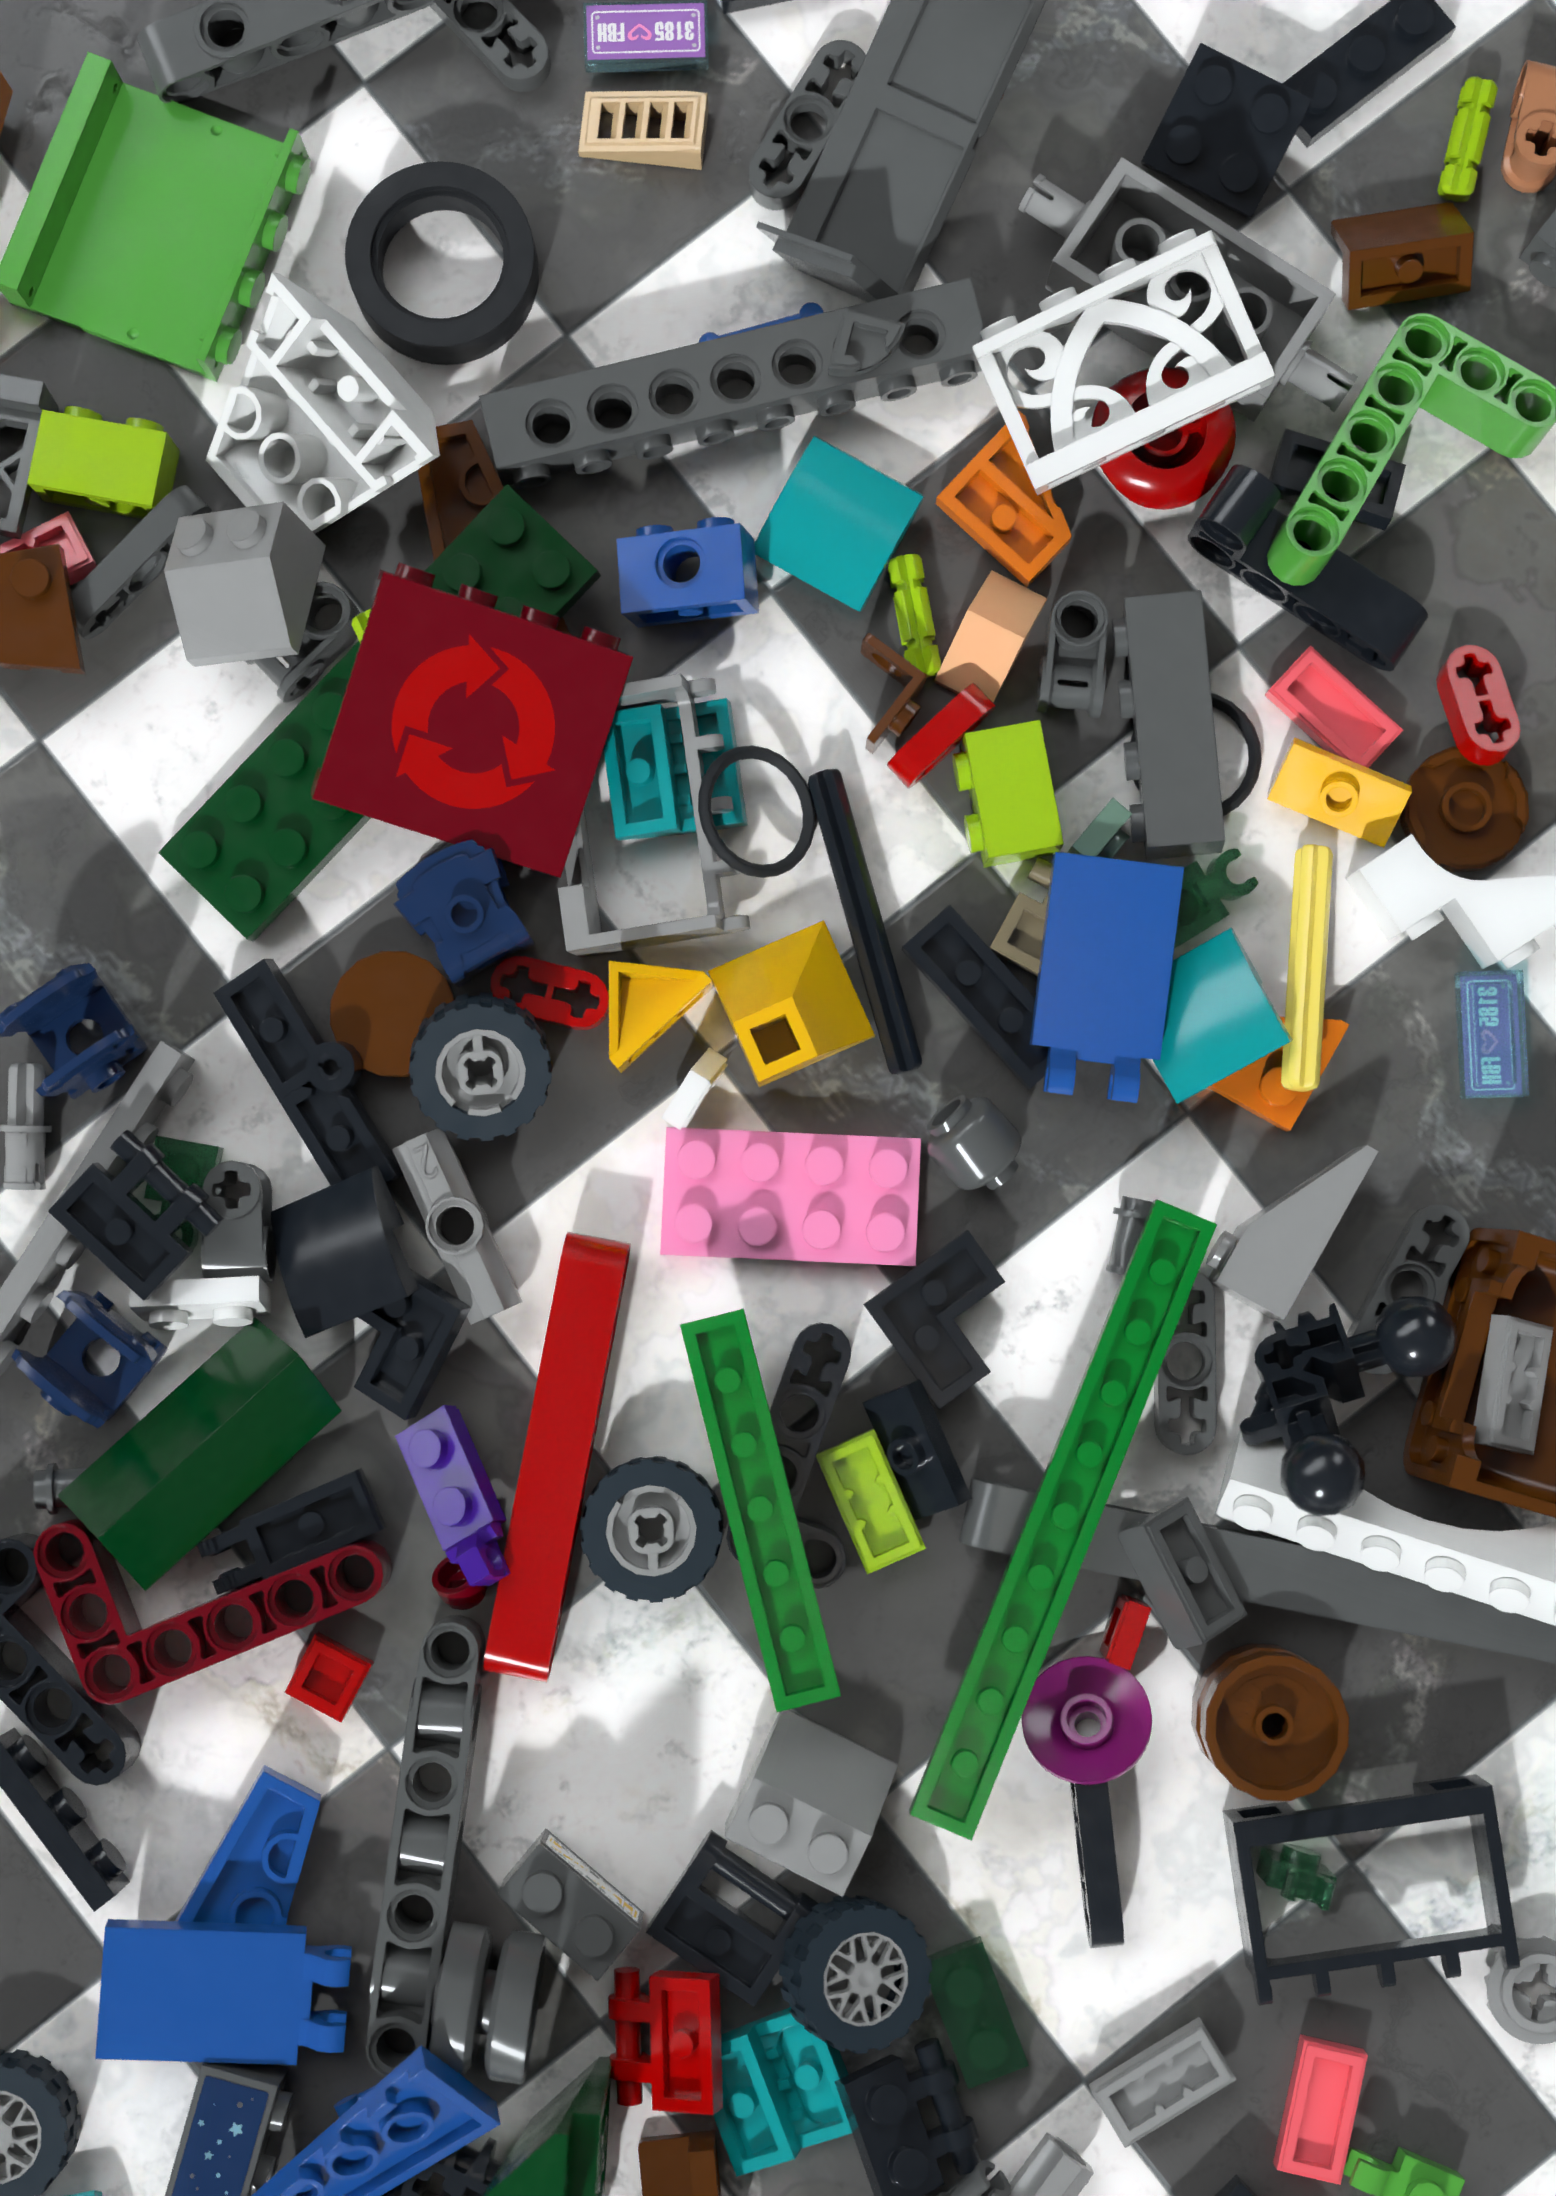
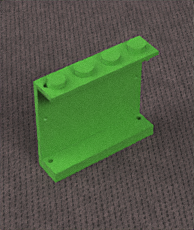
(152, 223)

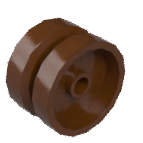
(1307, 1717)

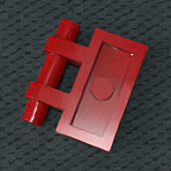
(683, 2040)

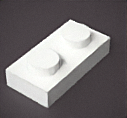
(225, 1299)

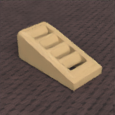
(661, 151)

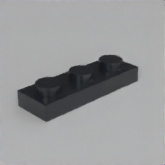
(1367, 62)
(980, 991)
(59, 1821)

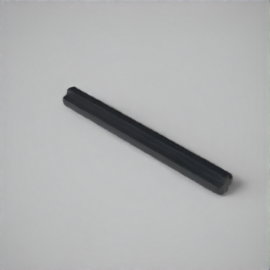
(864, 921)

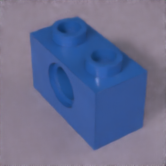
(720, 588)

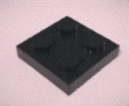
(1226, 131)

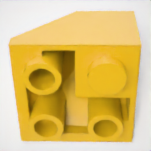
(791, 1003)

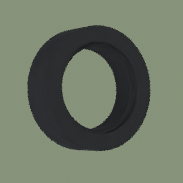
(429, 189)

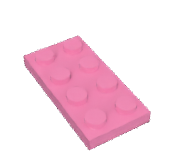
(790, 1196)

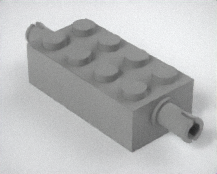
(1138, 214)

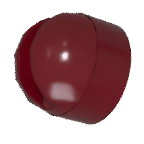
(454, 1588)

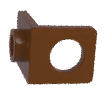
(904, 708)

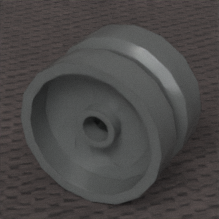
(489, 2002)

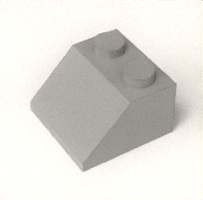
(242, 583)
(811, 1801)

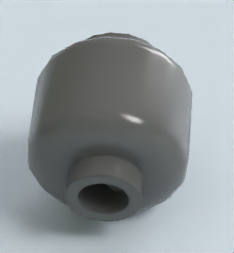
(973, 1143)

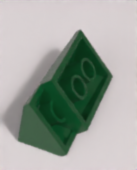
(201, 1453)
(563, 2143)

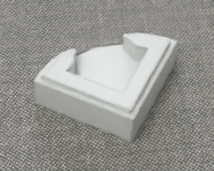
(694, 1088)

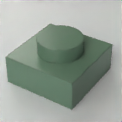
(1104, 834)

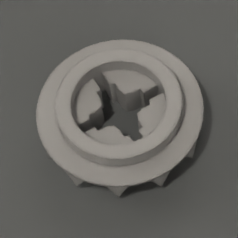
(1512, 2006)

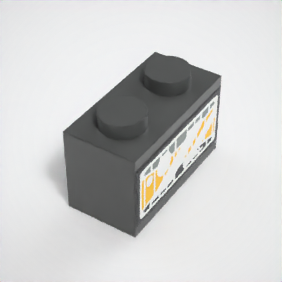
(571, 1904)

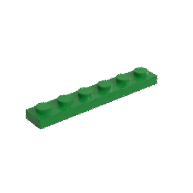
(760, 1510)

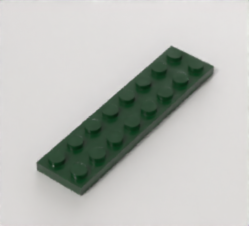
(261, 829)

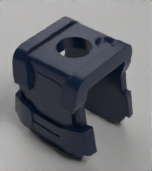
(462, 909)
(52, 1014)
(64, 1372)

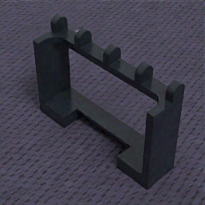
(1430, 1802)

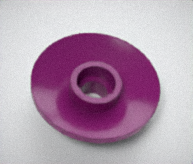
(1087, 1690)

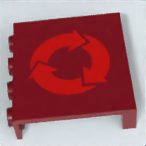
(472, 721)

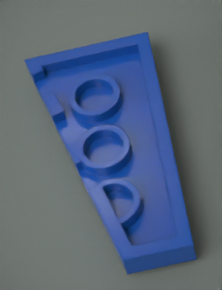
(258, 1857)
(390, 2133)

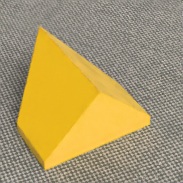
(646, 1004)

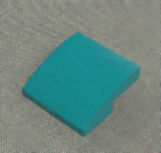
(837, 523)
(651, 773)
(1215, 1017)
(777, 2092)

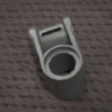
(317, 648)
(1074, 668)
(245, 1237)

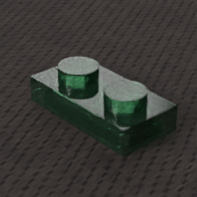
(975, 2013)

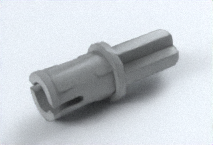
(25, 1129)

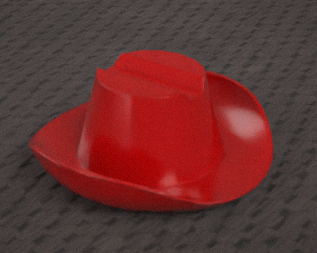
(1176, 465)

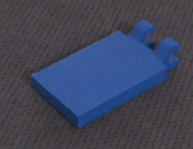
(1105, 968)
(216, 1992)

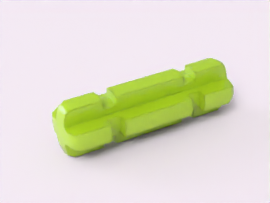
(1467, 139)
(914, 613)

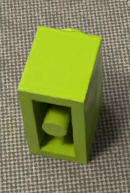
(102, 462)
(1009, 794)

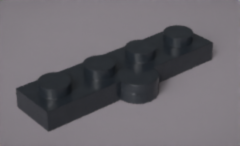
(307, 1074)

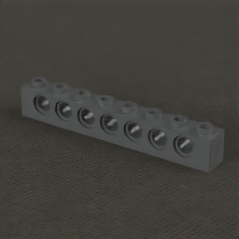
(514, 416)

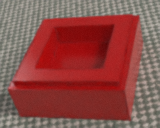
(1124, 1631)
(329, 1677)

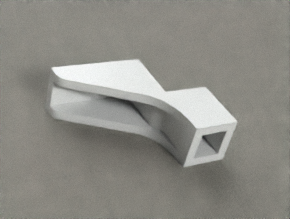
(1491, 916)

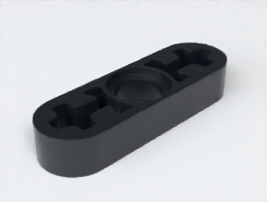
(1097, 1864)

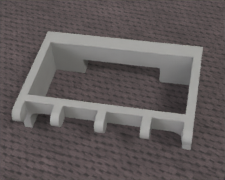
(579, 898)

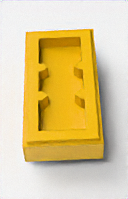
(1339, 792)

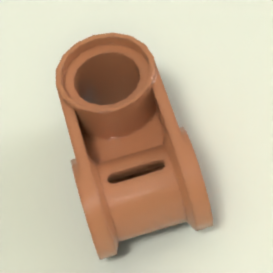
(1532, 130)

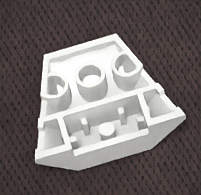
(318, 415)

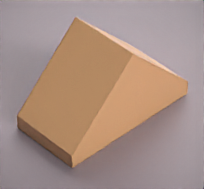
(990, 636)

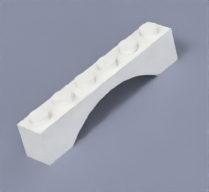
(1494, 1567)

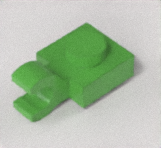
(1406, 2176)

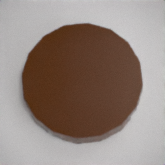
(1465, 811)
(383, 1005)

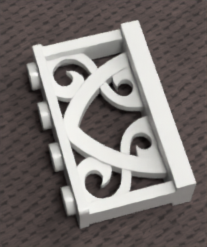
(1211, 377)

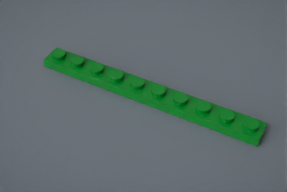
(1062, 1520)

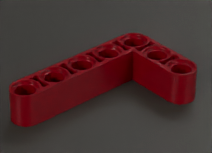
(203, 1624)

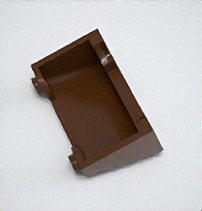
(1499, 1276)

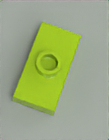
(870, 1501)

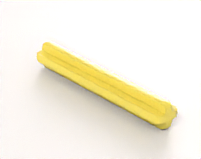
(1307, 967)

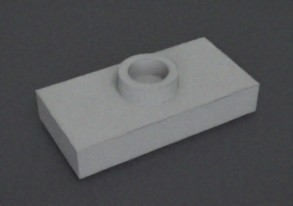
(1512, 1384)
(1162, 2082)

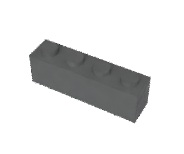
(1171, 725)

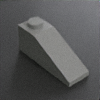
(1280, 1245)

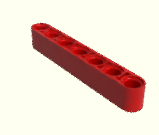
(557, 1456)

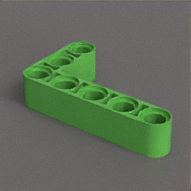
(1434, 381)

